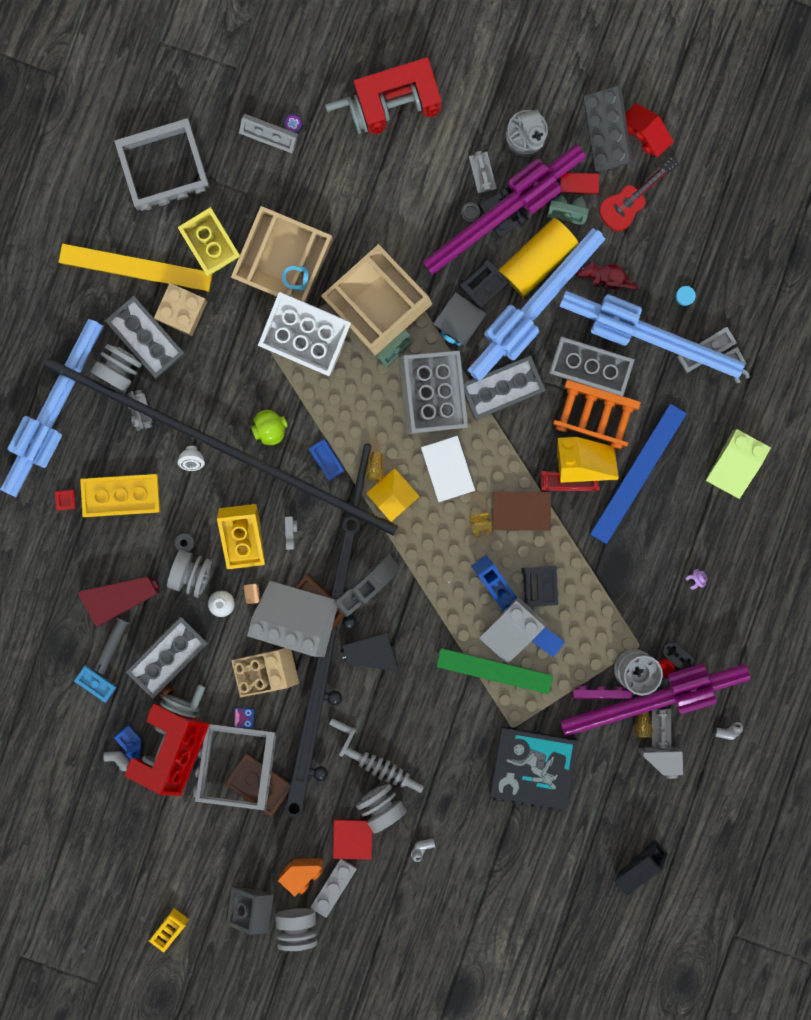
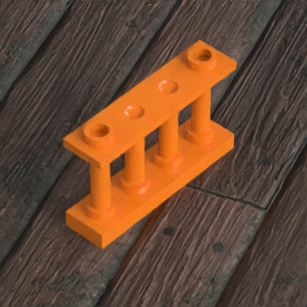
(592, 395)

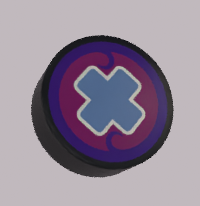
(293, 123)

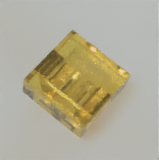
(480, 523)

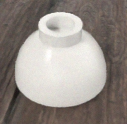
(191, 459)
(221, 603)

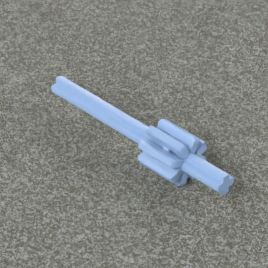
(620, 320)
(515, 327)
(36, 439)

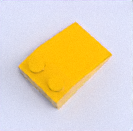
(585, 460)
(241, 536)

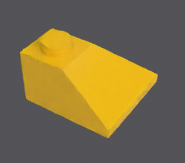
(392, 495)

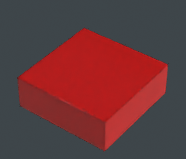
(65, 500)

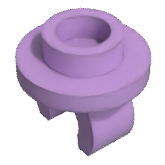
(699, 577)

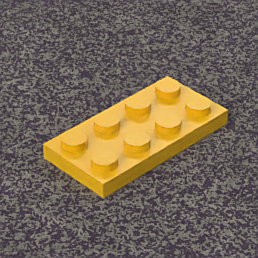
(120, 495)

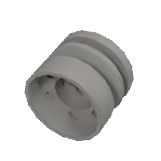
(515, 137)
(116, 367)
(189, 573)
(646, 676)
(382, 809)
(296, 929)

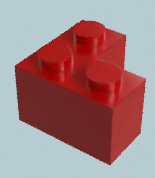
(648, 129)

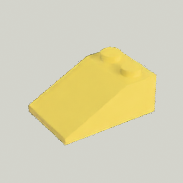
(209, 241)

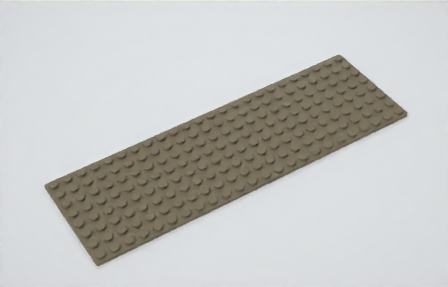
(436, 538)

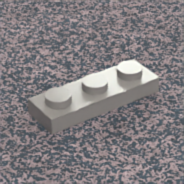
(268, 133)
(719, 342)
(333, 887)

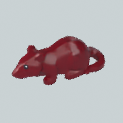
(610, 275)

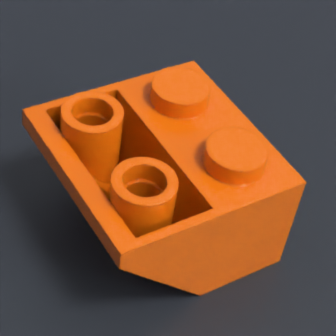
(299, 873)

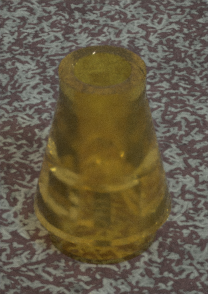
(375, 467)
(643, 726)

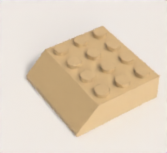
(277, 244)
(377, 299)

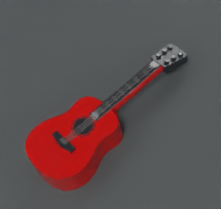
(619, 210)

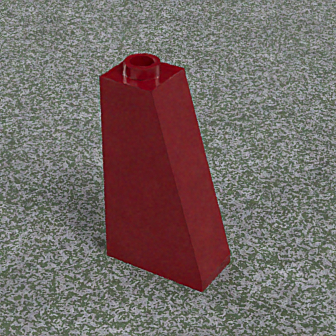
(112, 600)

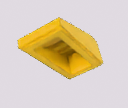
(177, 921)

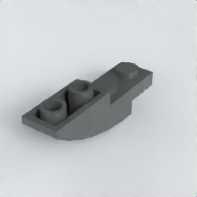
(368, 585)

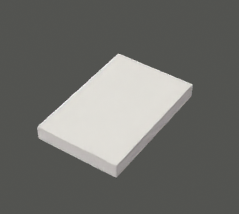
(448, 469)

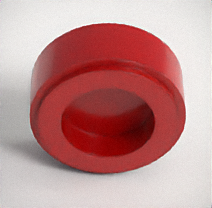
(667, 667)

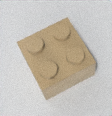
(180, 309)

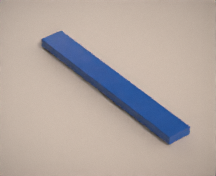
(638, 473)

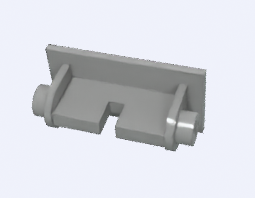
(482, 172)
(139, 419)
(661, 728)

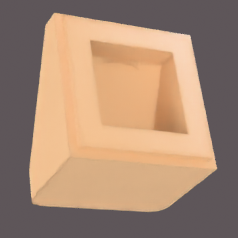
(252, 593)

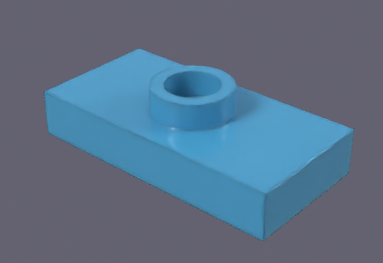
(95, 683)

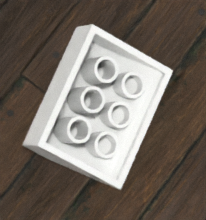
(304, 334)

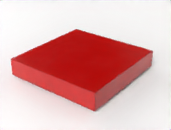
(352, 839)

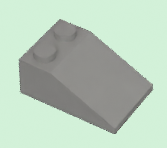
(513, 630)

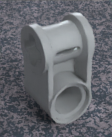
(532, 126)

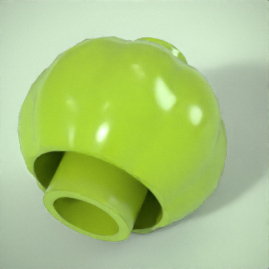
(269, 427)

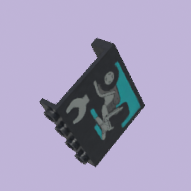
(533, 768)

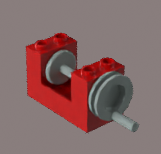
(369, 104)
(178, 749)

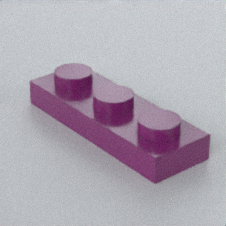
(601, 693)

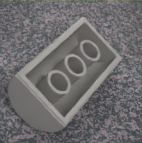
(591, 366)

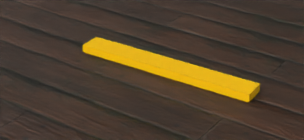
(135, 267)

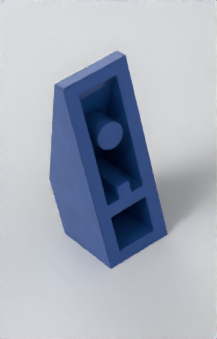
(494, 582)

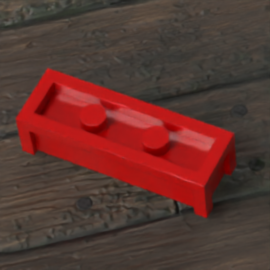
(551, 482)

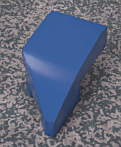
(129, 741)

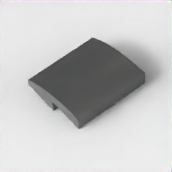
(460, 319)

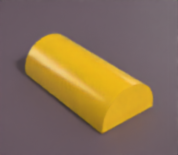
(539, 257)

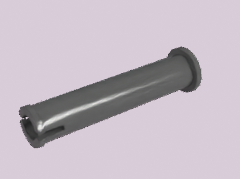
(111, 645)

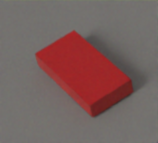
(579, 183)

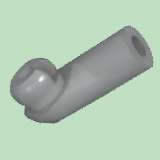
(731, 732)
(118, 757)
(420, 847)

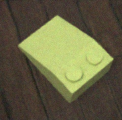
(737, 463)

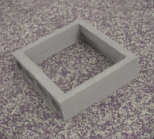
(151, 136)
(202, 770)

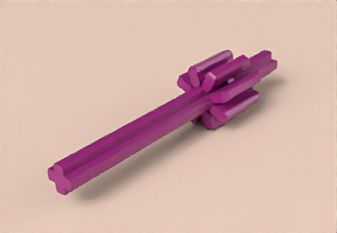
(531, 189)
(689, 689)

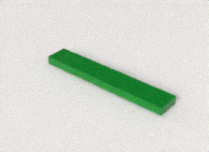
(494, 671)

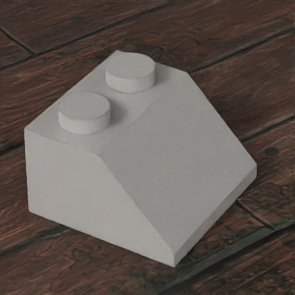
(666, 761)

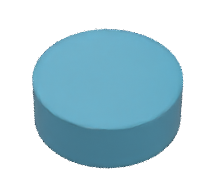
(685, 296)

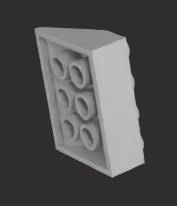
(433, 392)
(294, 619)

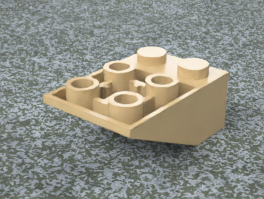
(265, 672)

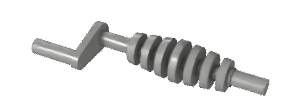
(370, 763)

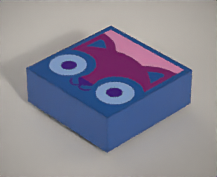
(244, 717)

